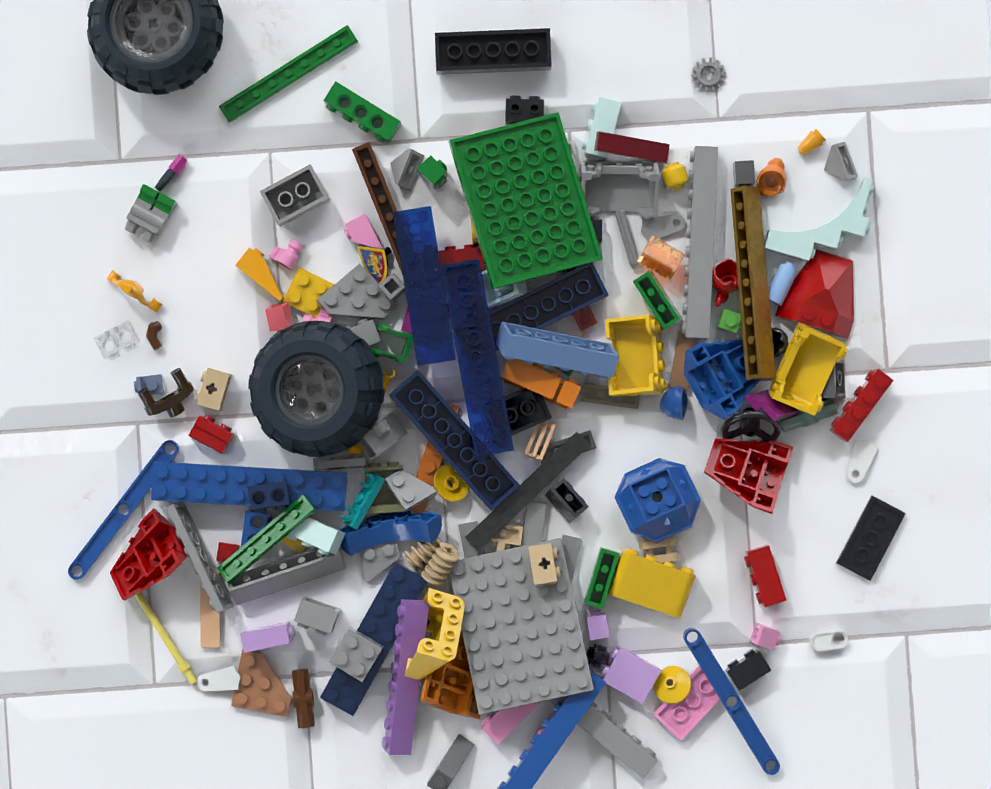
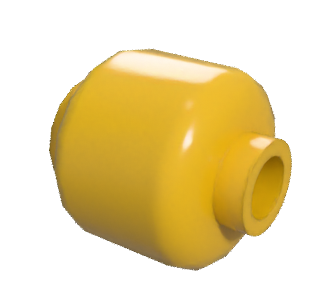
(675, 176)

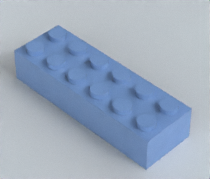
(557, 350)

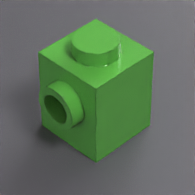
(729, 321)

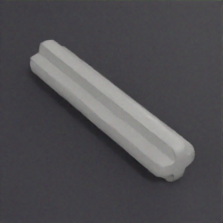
(627, 237)

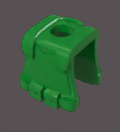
(406, 347)

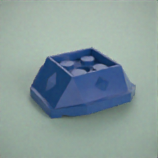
(658, 519)

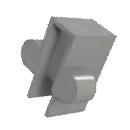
(382, 436)

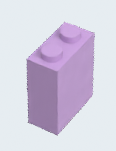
(267, 636)
(630, 674)

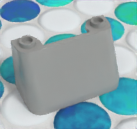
(621, 186)

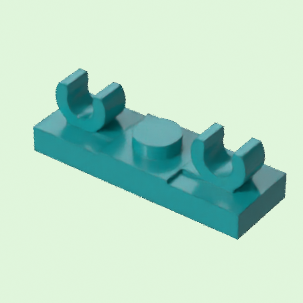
(363, 500)

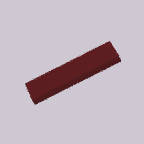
(631, 147)

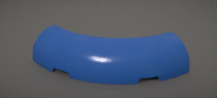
(391, 528)

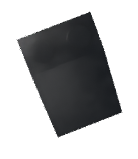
(525, 410)

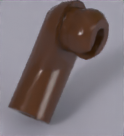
(151, 334)

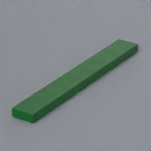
(288, 73)

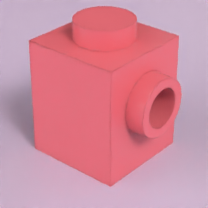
(279, 316)

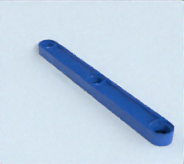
(115, 520)
(724, 690)

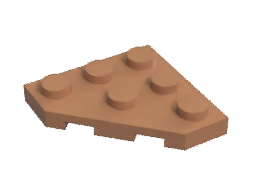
(260, 686)

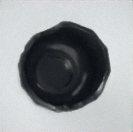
(780, 341)

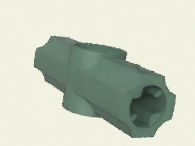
(805, 419)

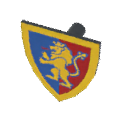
(375, 261)

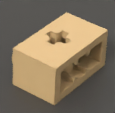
(217, 398)
(540, 575)

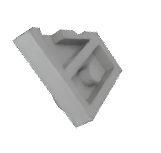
(409, 489)
(378, 558)

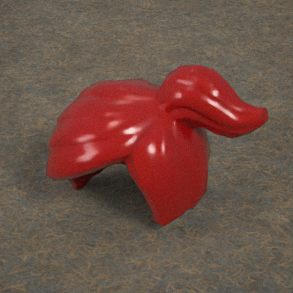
(725, 280)

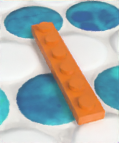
(429, 465)

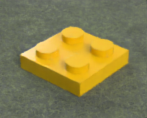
(305, 291)

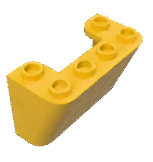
(640, 356)
(651, 583)
(445, 624)

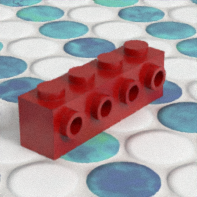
(861, 405)

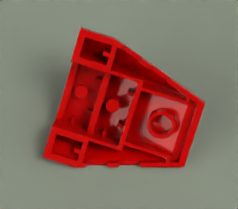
(822, 295)
(749, 469)
(150, 556)

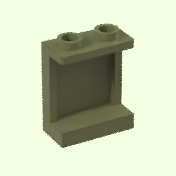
(385, 499)

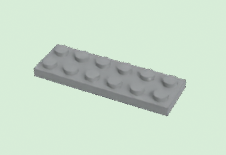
(200, 557)

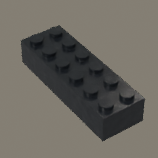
(493, 51)

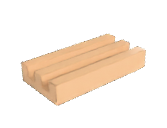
(528, 450)

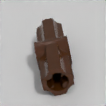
(303, 698)

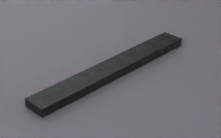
(527, 491)

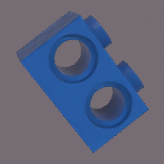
(249, 528)

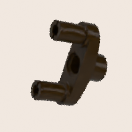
(172, 401)

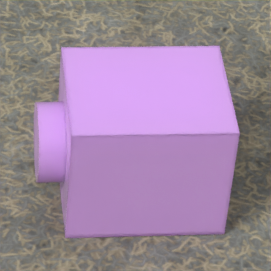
(597, 625)

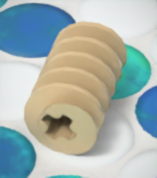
(422, 553)
(441, 564)

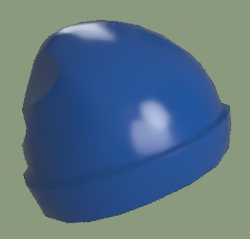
(674, 402)

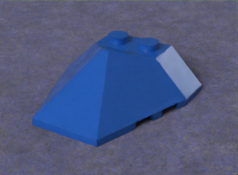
(718, 376)

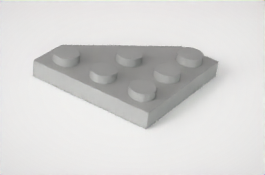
(357, 297)

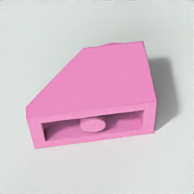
(362, 232)
(765, 636)

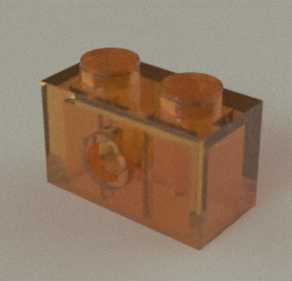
(661, 257)

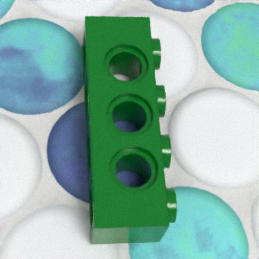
(339, 92)

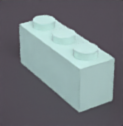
(604, 120)
(319, 535)

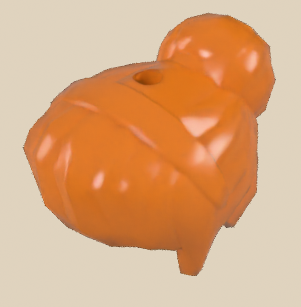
(775, 170)

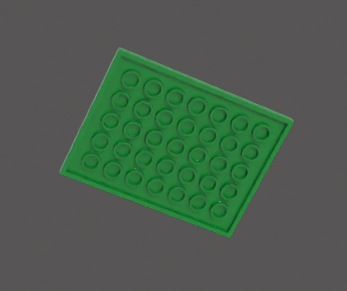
(525, 200)

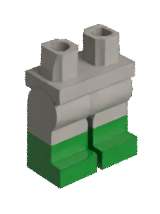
(150, 212)

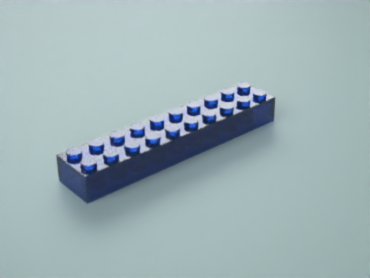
(477, 358)

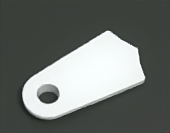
(861, 458)
(220, 680)

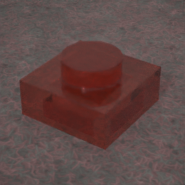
(584, 318)

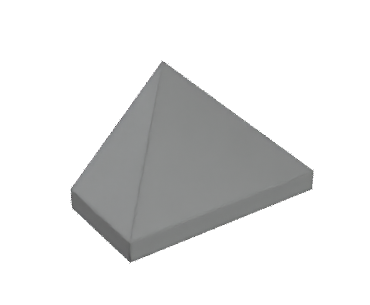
(840, 162)
(405, 168)

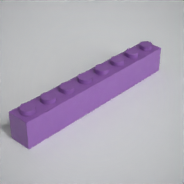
(403, 689)

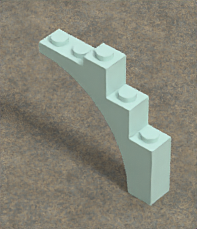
(850, 221)

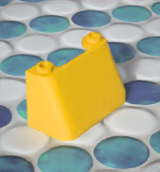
(806, 369)

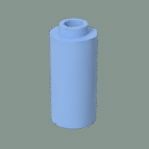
(782, 283)

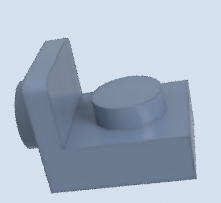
(152, 382)

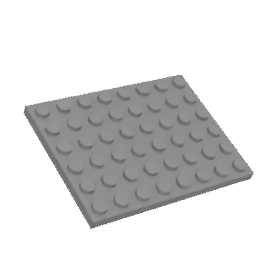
(517, 636)

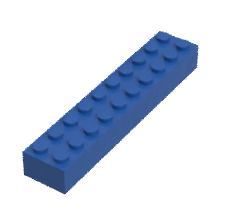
(229, 484)

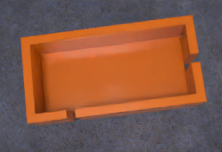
(547, 384)

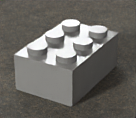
(294, 195)

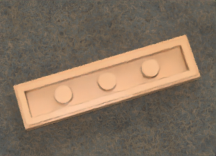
(208, 622)

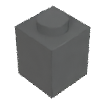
(744, 173)

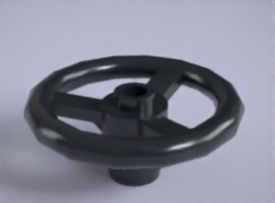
(750, 426)

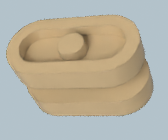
(669, 554)

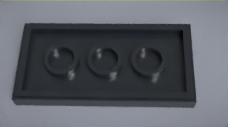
(870, 538)

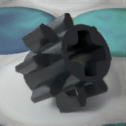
(597, 655)

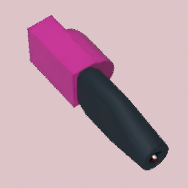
(176, 166)

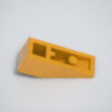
(257, 269)

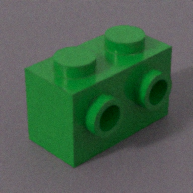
(433, 172)

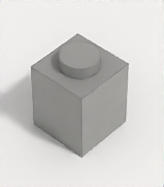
(392, 286)

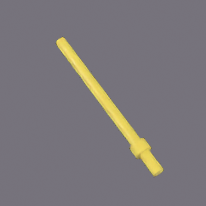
(183, 665)

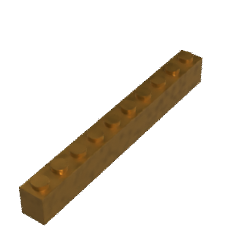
(753, 283)

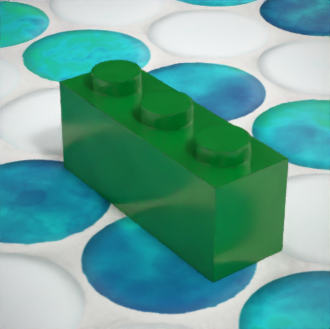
(657, 299)
(601, 577)

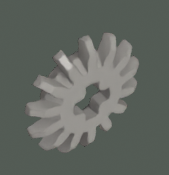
(713, 69)

